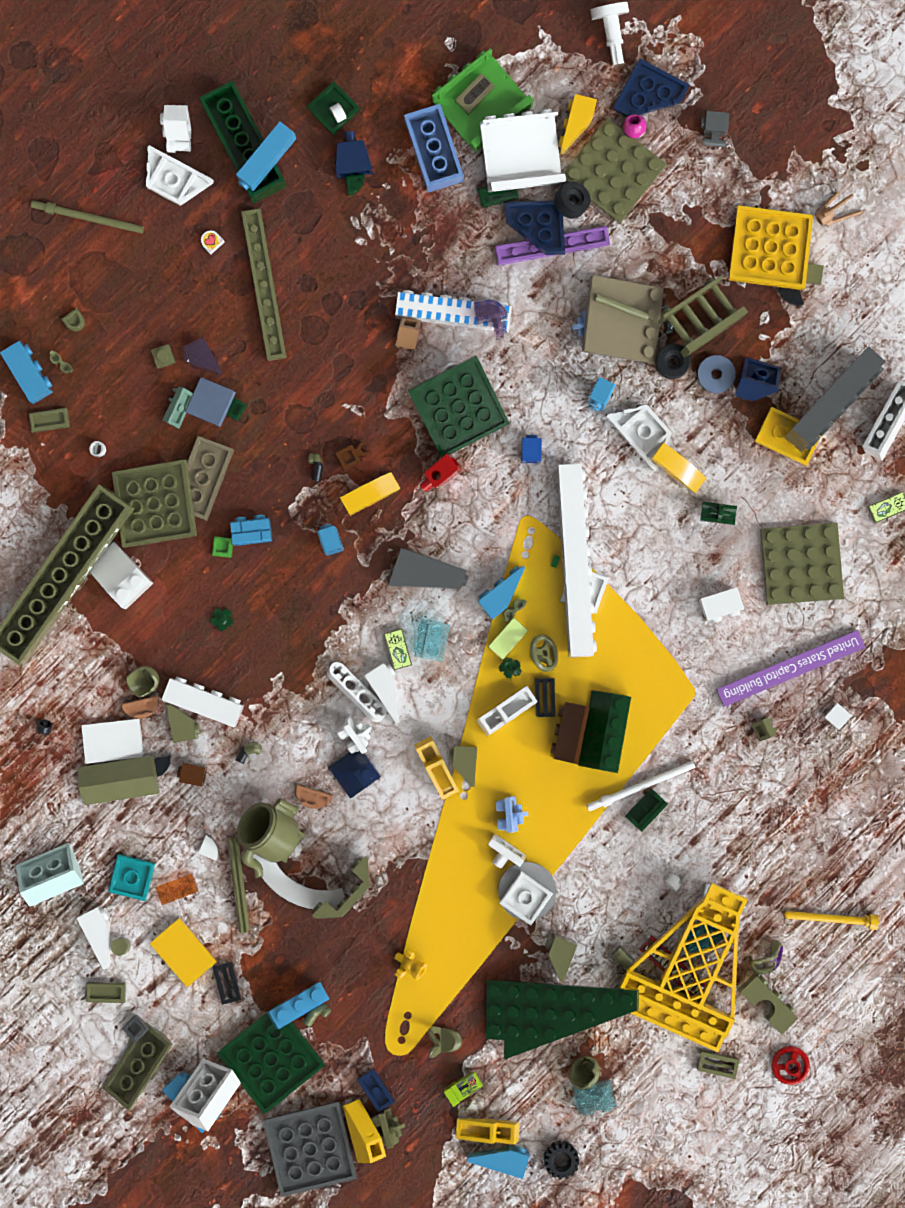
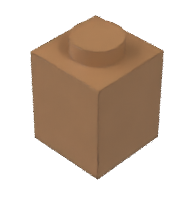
(408, 333)

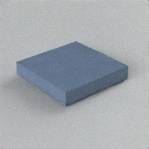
(210, 402)

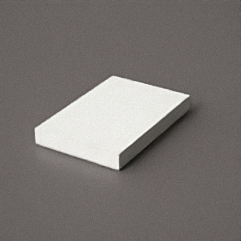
(112, 741)

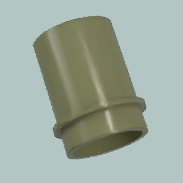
(622, 957)

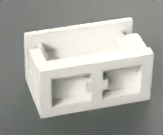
(721, 604)

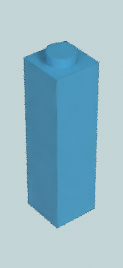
(265, 157)

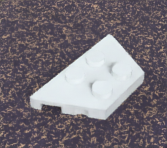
(173, 178)
(642, 431)

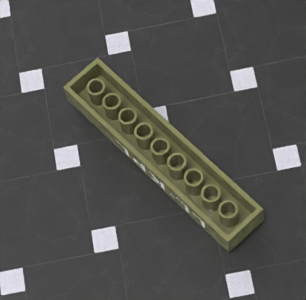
(62, 574)

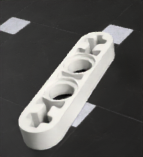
(354, 694)

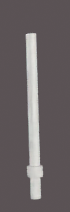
(606, 800)

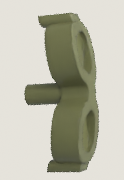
(56, 359)
(510, 613)

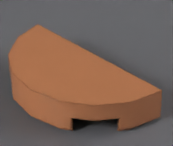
(141, 708)
(311, 797)

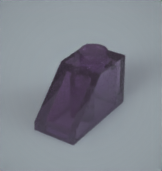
(201, 357)

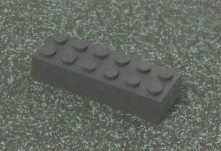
(839, 395)

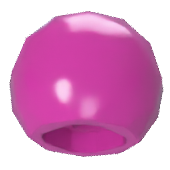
(634, 126)

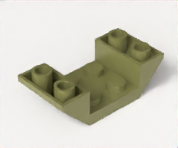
(361, 871)

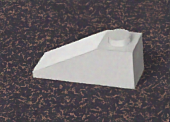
(385, 687)
(97, 930)

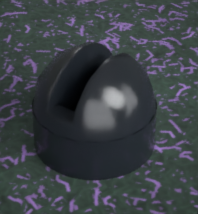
(44, 727)

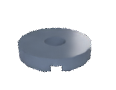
(719, 363)

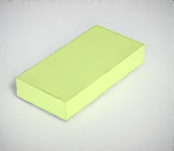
(508, 638)

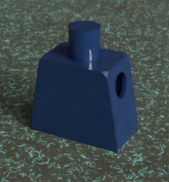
(352, 157)

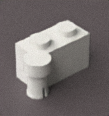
(176, 128)

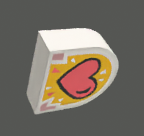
(211, 241)

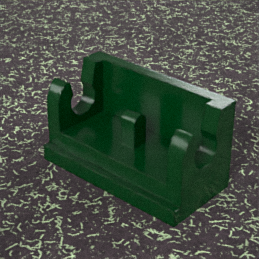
(646, 810)

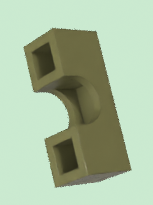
(781, 1015)

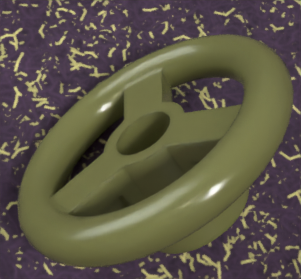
(541, 654)

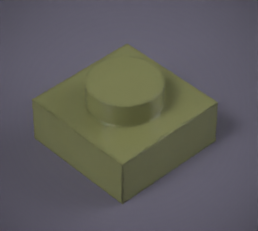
(163, 356)

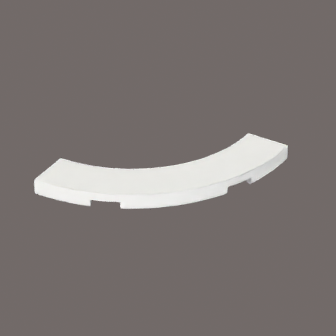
(296, 892)

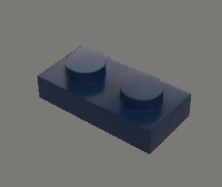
(376, 1090)

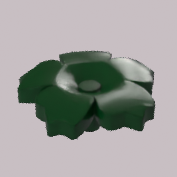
(222, 619)
(510, 668)

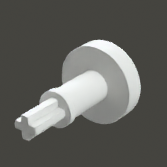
(609, 14)

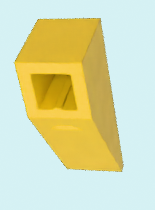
(580, 118)
(364, 1135)

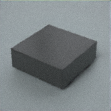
(135, 1028)

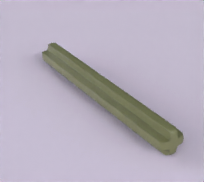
(238, 884)

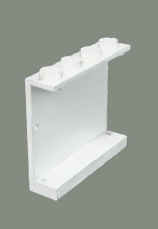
(521, 151)

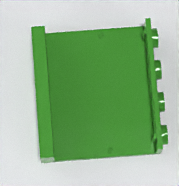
(503, 99)

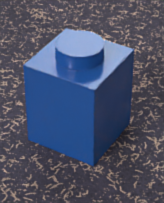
(531, 449)

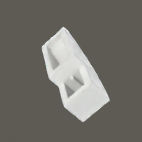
(506, 711)

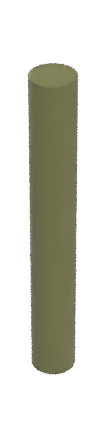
(620, 306)

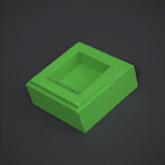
(222, 547)

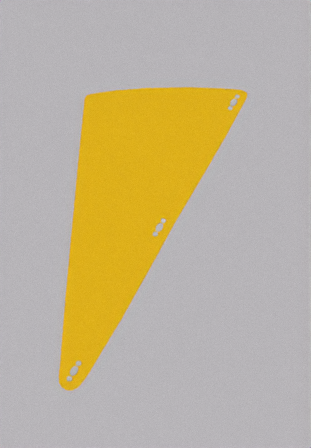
(458, 902)

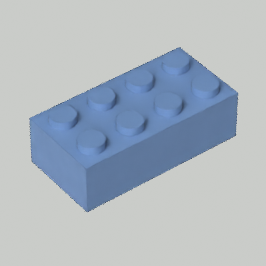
(433, 148)

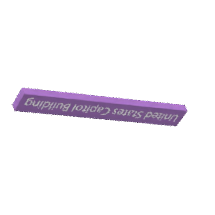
(790, 668)

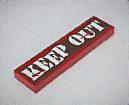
(662, 962)

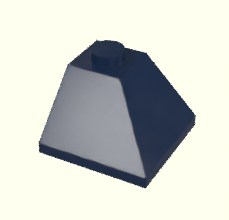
(757, 379)
(354, 772)

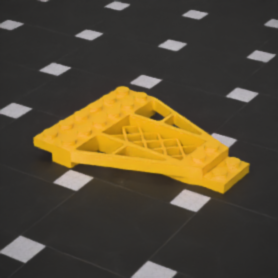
(683, 1012)

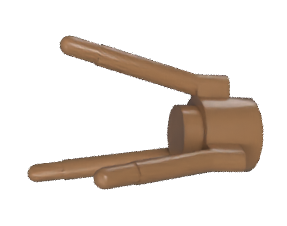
(825, 215)

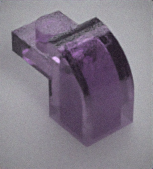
(494, 312)

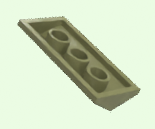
(118, 780)
(137, 1067)

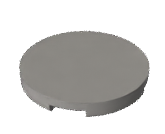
(534, 871)

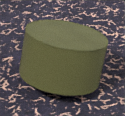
(120, 946)

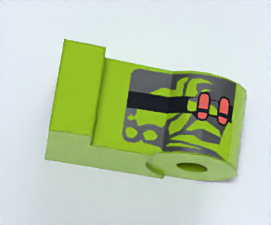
(462, 1088)

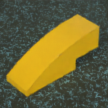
(678, 467)
(370, 493)
(436, 767)
(487, 1130)

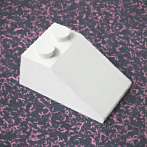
(120, 576)

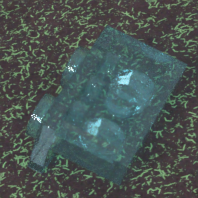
(431, 640)
(595, 1098)

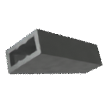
(424, 572)

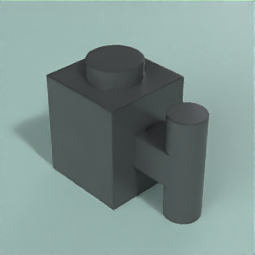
(715, 125)

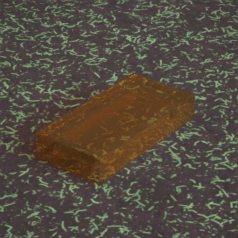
(177, 889)

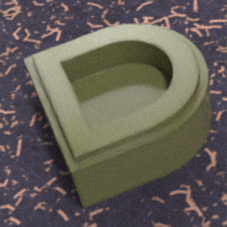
(74, 320)

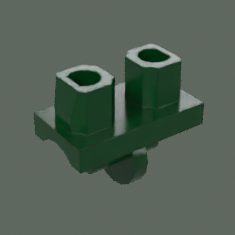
(718, 513)

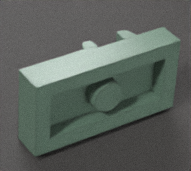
(176, 410)

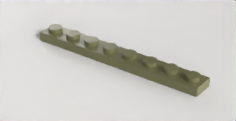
(264, 284)

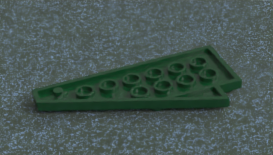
(541, 1013)

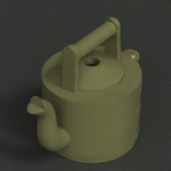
(268, 833)

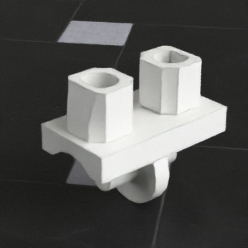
(358, 734)

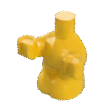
(410, 965)

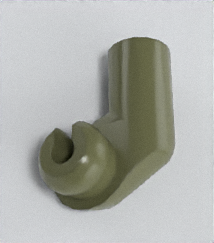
(314, 1013)

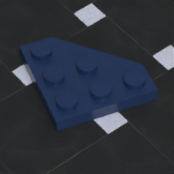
(649, 91)
(539, 224)

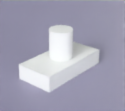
(505, 852)

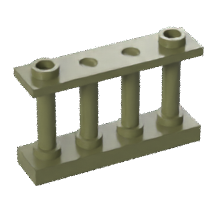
(705, 334)

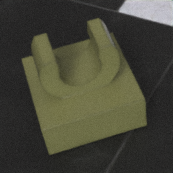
(764, 729)

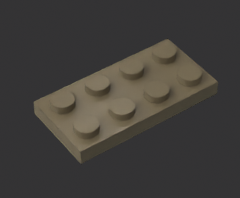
(206, 472)

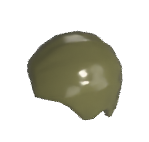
(142, 681)
(584, 1072)

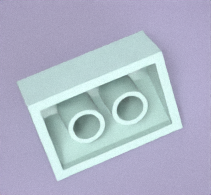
(48, 874)

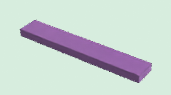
(574, 242)

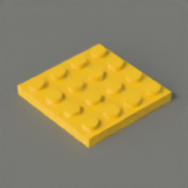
(770, 247)

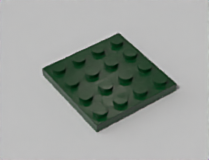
(458, 406)
(271, 1061)

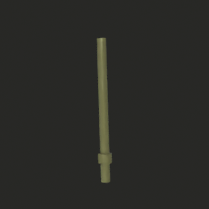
(51, 208)

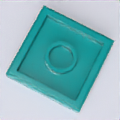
(131, 877)

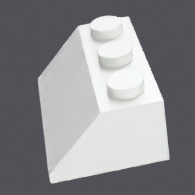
(205, 1094)

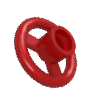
(784, 1066)

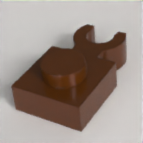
(349, 456)

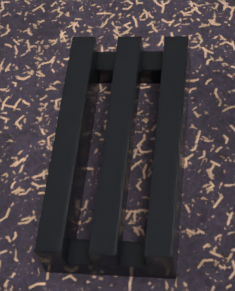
(537, 697)
(234, 980)

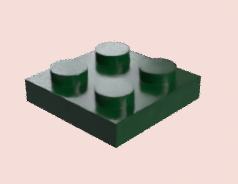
(321, 107)

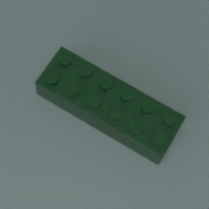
(239, 135)

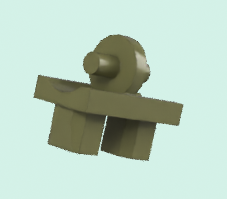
(390, 1127)

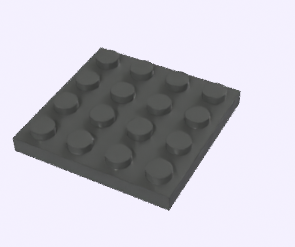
(310, 1148)

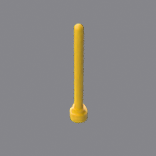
(870, 921)

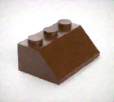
(569, 732)

